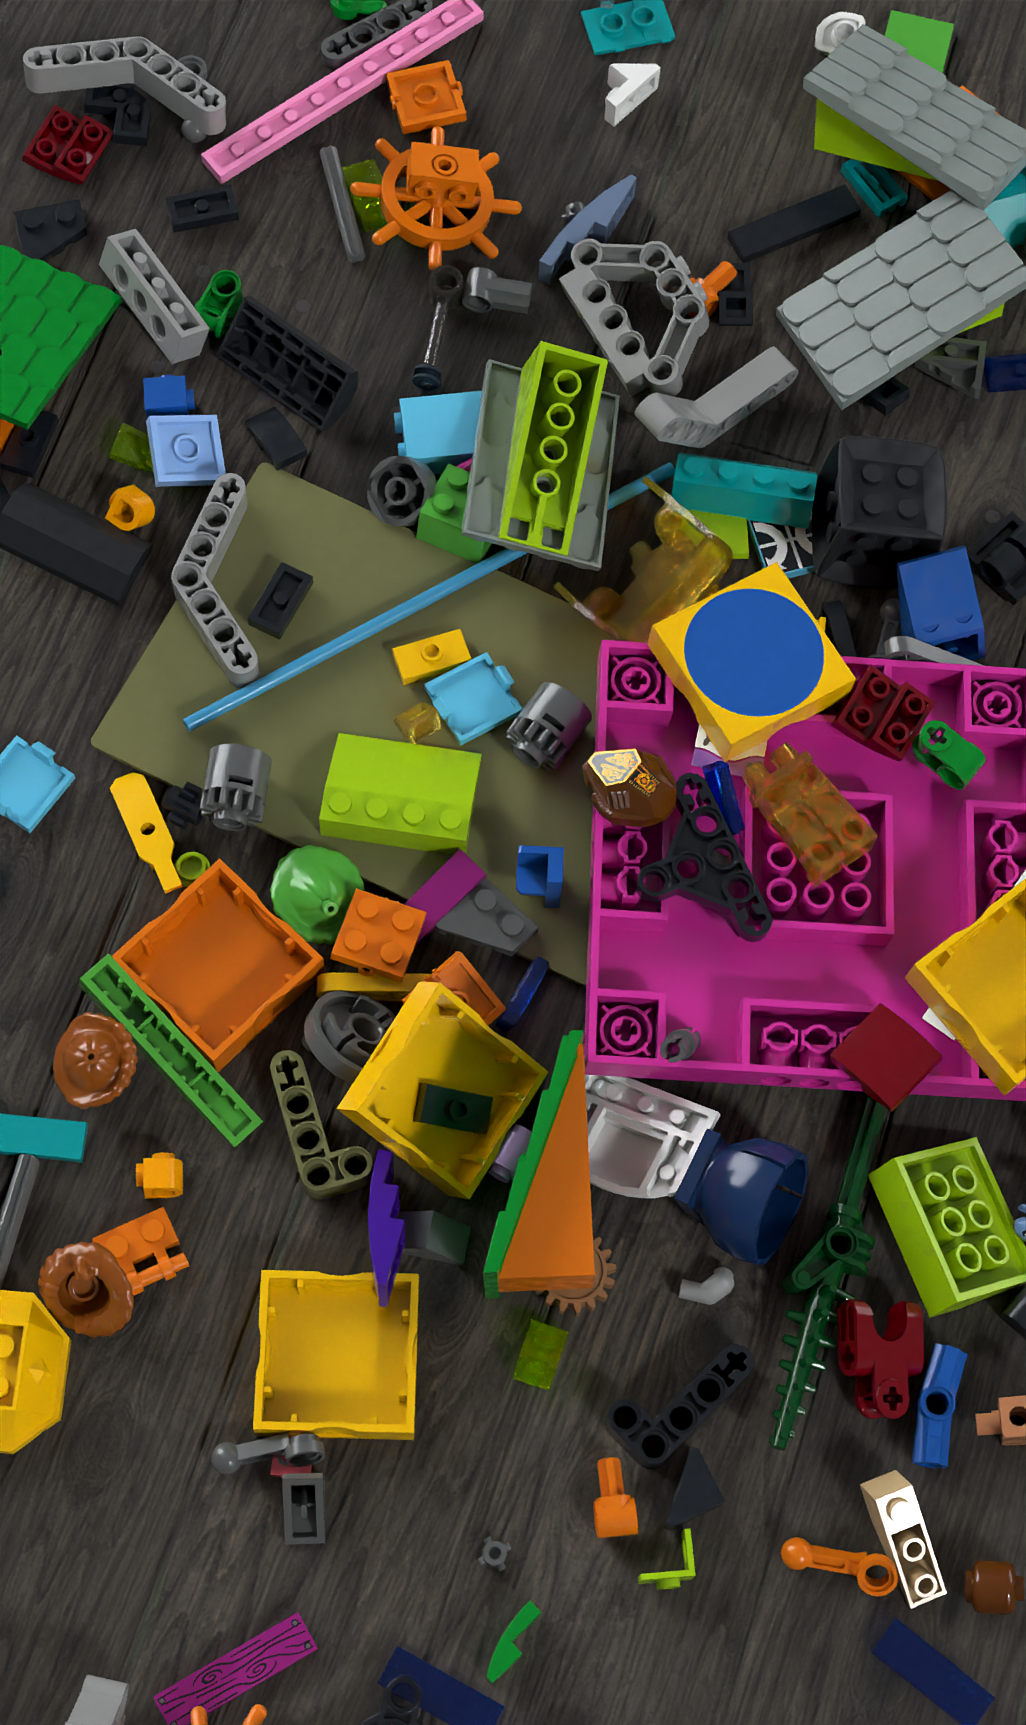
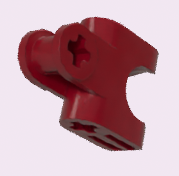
(880, 1363)

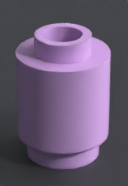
(506, 1161)

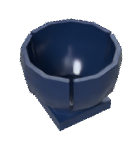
(737, 1193)

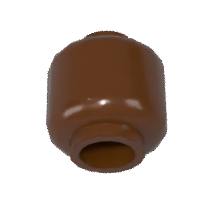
(994, 1587)

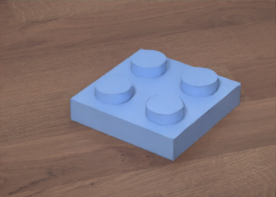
(185, 450)

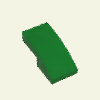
(506, 1652)

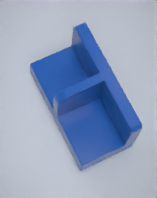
(540, 873)

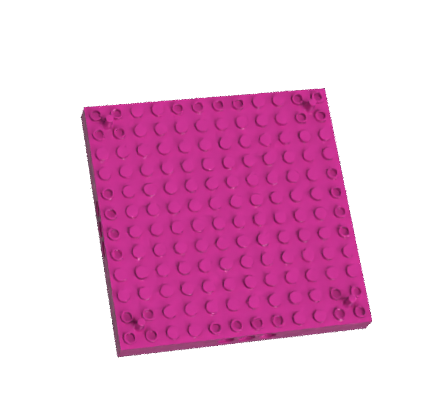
(832, 950)

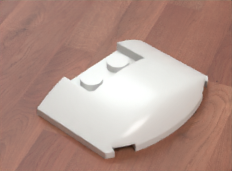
(641, 1136)

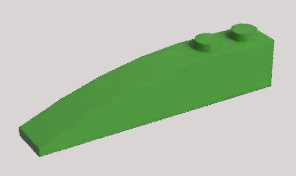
(169, 1050)

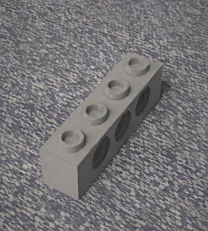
(153, 296)

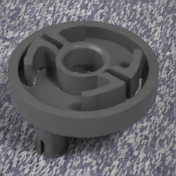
(345, 1031)

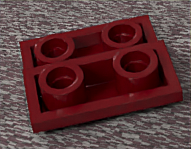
(67, 145)
(883, 714)
(886, 1057)

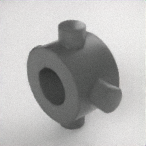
(572, 210)
(494, 1553)

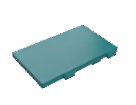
(627, 26)

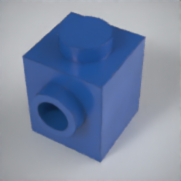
(167, 396)

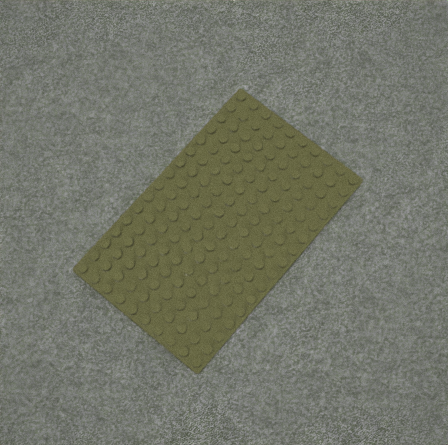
(357, 575)

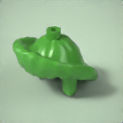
(314, 891)

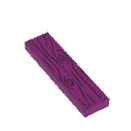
(237, 1671)

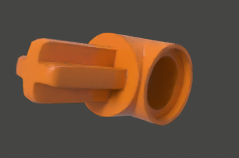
(713, 283)
(614, 1511)

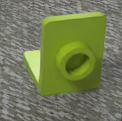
(672, 1579)

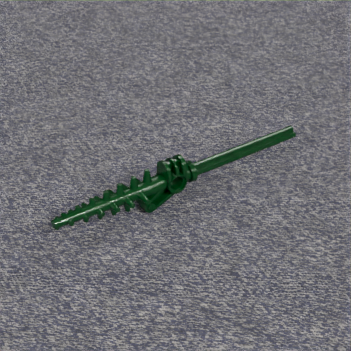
(821, 1272)

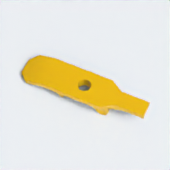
(142, 813)

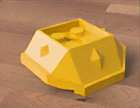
(31, 1369)

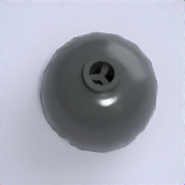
(400, 490)

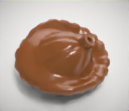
(94, 1060)
(86, 1289)

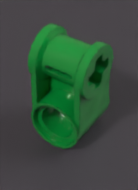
(218, 308)
(951, 757)

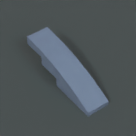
(593, 222)

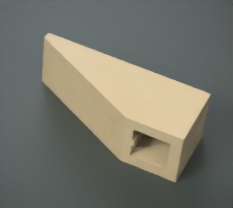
(904, 1536)

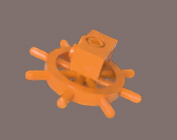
(439, 182)

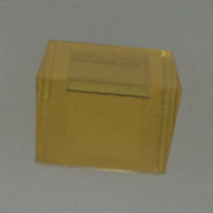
(418, 722)

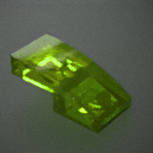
(366, 207)
(132, 448)

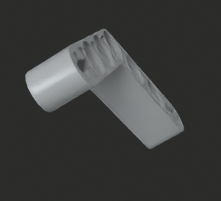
(123, 62)
(722, 407)
(203, 570)

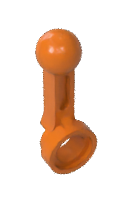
(799, 1554)

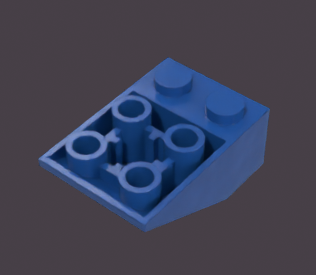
(941, 603)

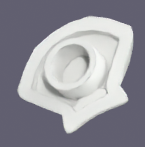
(836, 30)

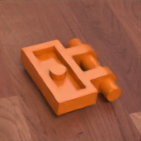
(141, 1240)

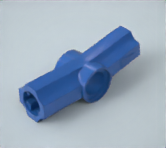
(933, 1430)

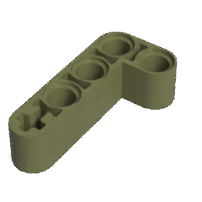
(310, 1124)

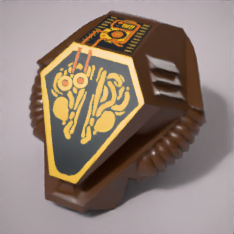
(630, 787)

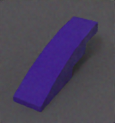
(385, 1230)

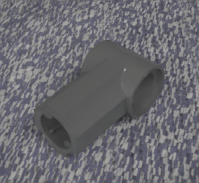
(488, 291)

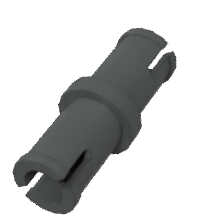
(680, 1044)

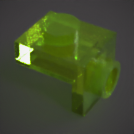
(540, 1355)

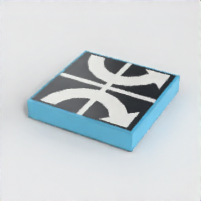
(783, 544)

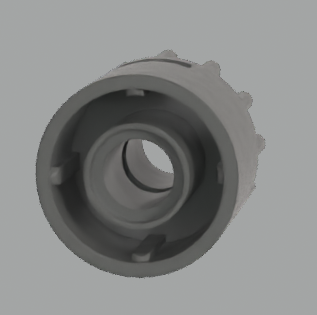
(548, 726)
(235, 786)

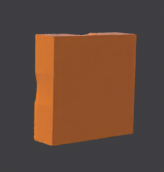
(220, 964)

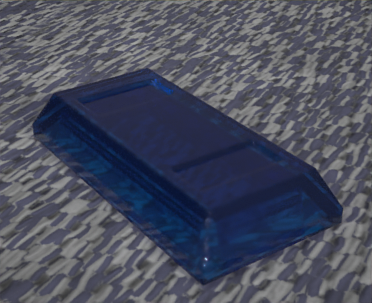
(722, 787)

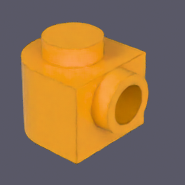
(130, 508)
(160, 1176)

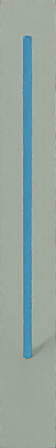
(393, 616)

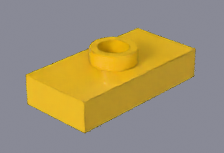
(431, 656)

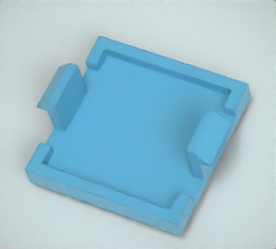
(474, 698)
(30, 782)

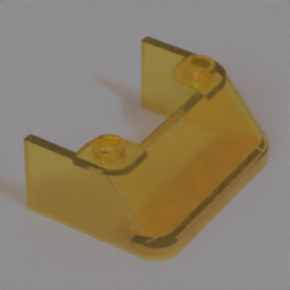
(669, 583)

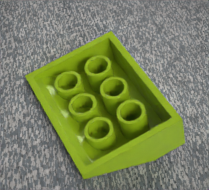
(400, 794)
(951, 1225)

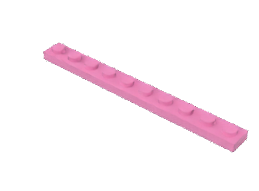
(340, 88)

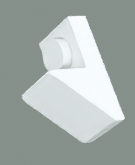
(630, 87)

